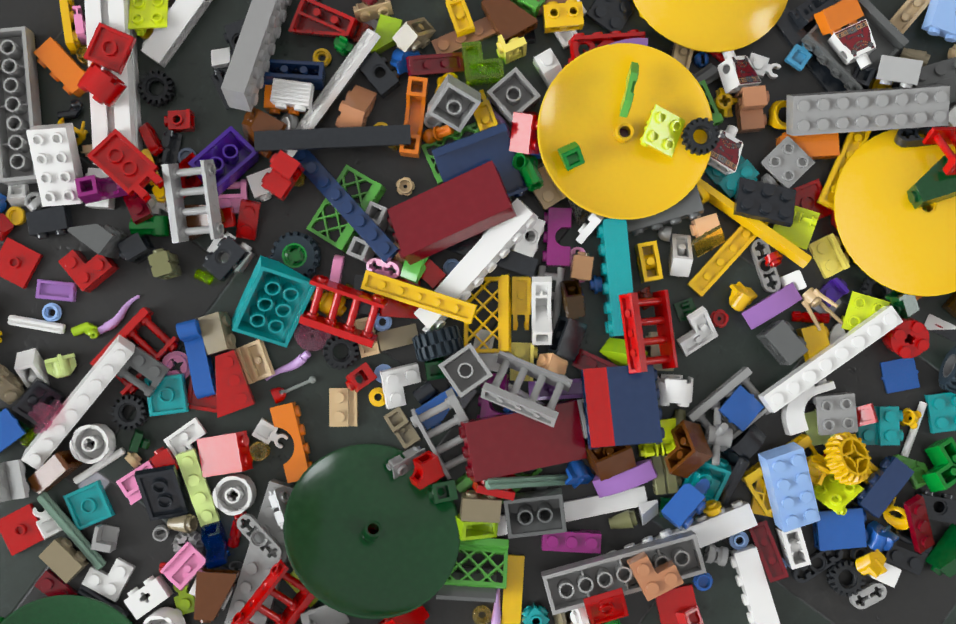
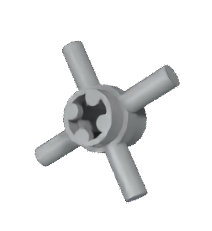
(718, 436)

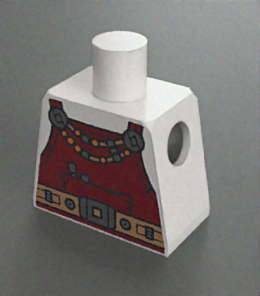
(854, 44)
(737, 72)
(727, 152)

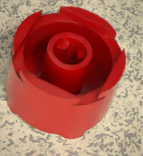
(102, 84)
(907, 338)

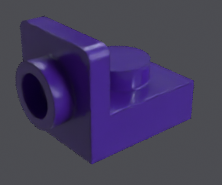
(834, 289)

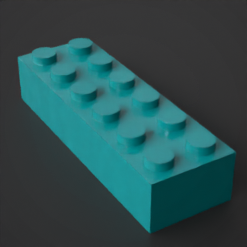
(615, 269)

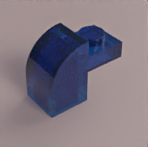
(215, 541)

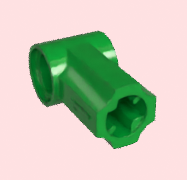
(527, 166)
(154, 226)

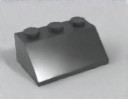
(940, 73)
(100, 238)
(535, 513)
(468, 593)

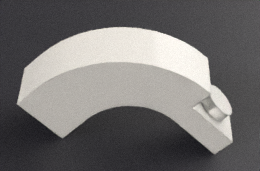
(541, 310)
(793, 413)

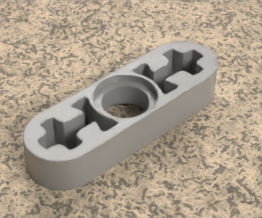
(775, 277)
(245, 531)

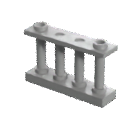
(175, 202)
(726, 389)
(450, 402)
(523, 406)

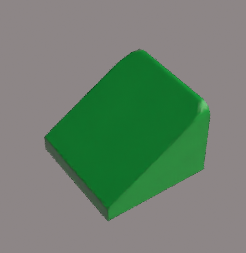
(571, 155)

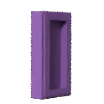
(56, 290)

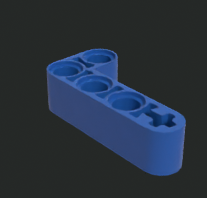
(199, 362)

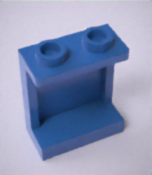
(840, 531)

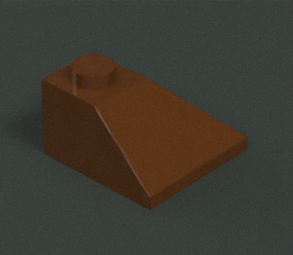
(260, 121)

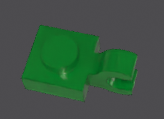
(342, 45)

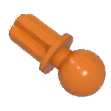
(437, 133)

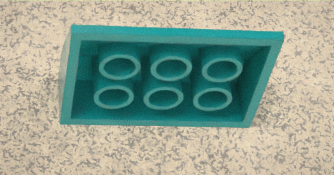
(272, 302)

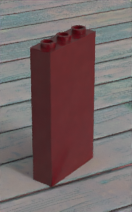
(450, 213)
(517, 443)

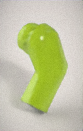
(87, 328)

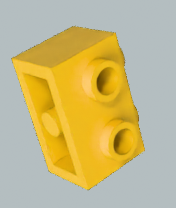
(563, 16)

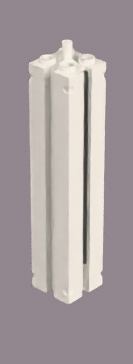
(126, 112)

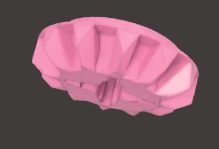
(179, 357)

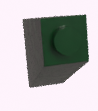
(933, 186)
(944, 554)

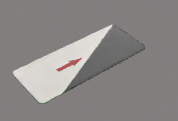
(941, 327)

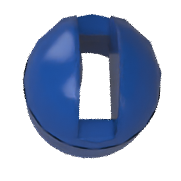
(697, 59)

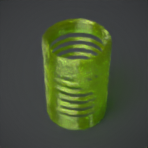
(210, 277)
(31, 437)

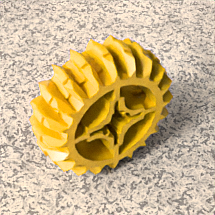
(847, 458)

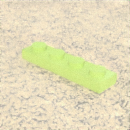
(197, 487)

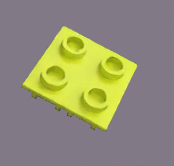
(147, 14)
(662, 131)
(801, 229)
(860, 308)
(666, 446)
(836, 495)

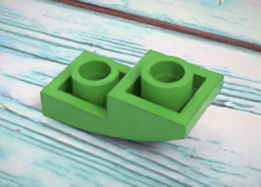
(413, 272)

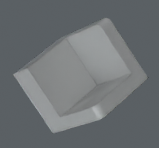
(105, 538)

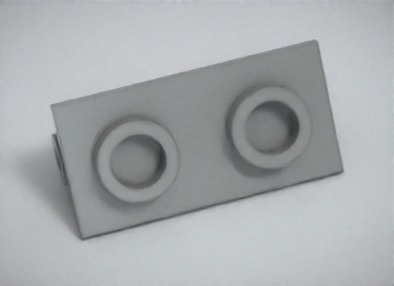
(402, 466)
(279, 498)

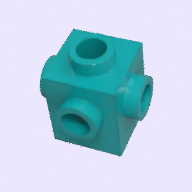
(535, 611)

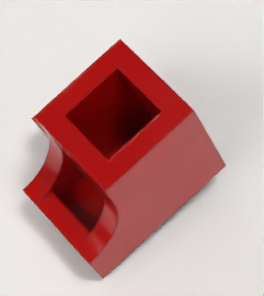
(427, 470)

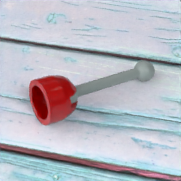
(279, 393)

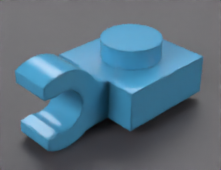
(798, 57)

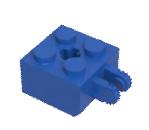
(686, 504)

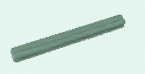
(525, 481)
(71, 530)

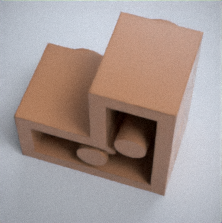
(356, 107)
(750, 108)
(654, 580)

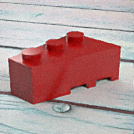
(321, 20)
(231, 384)

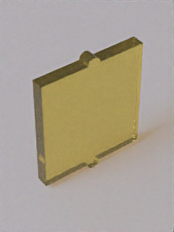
(708, 241)

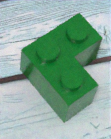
(943, 456)

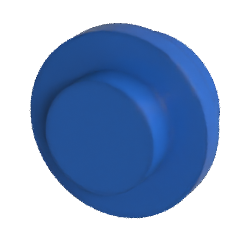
(595, 284)
(703, 581)

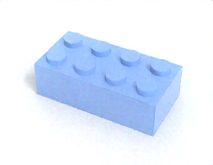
(789, 486)

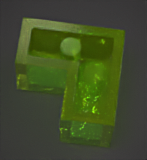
(478, 70)

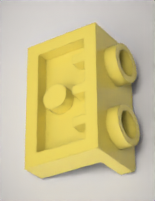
(513, 50)
(829, 255)
(523, 351)

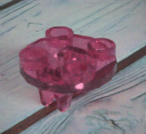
(303, 337)
(43, 413)

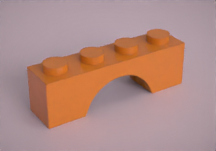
(414, 116)
(287, 418)

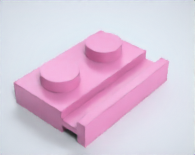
(80, 24)
(129, 485)
(184, 566)

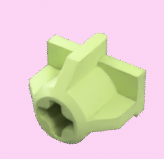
(61, 365)

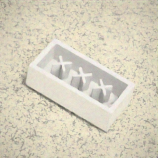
(55, 163)

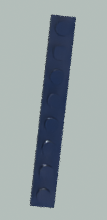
(347, 206)

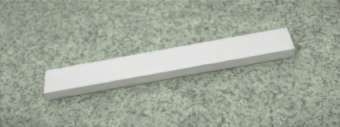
(337, 82)
(594, 506)

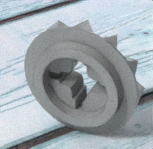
(194, 539)

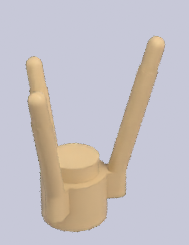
(812, 297)

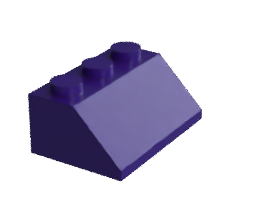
(231, 157)

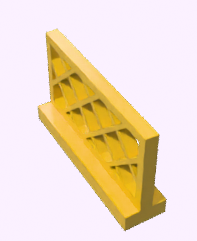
(503, 319)
(755, 473)

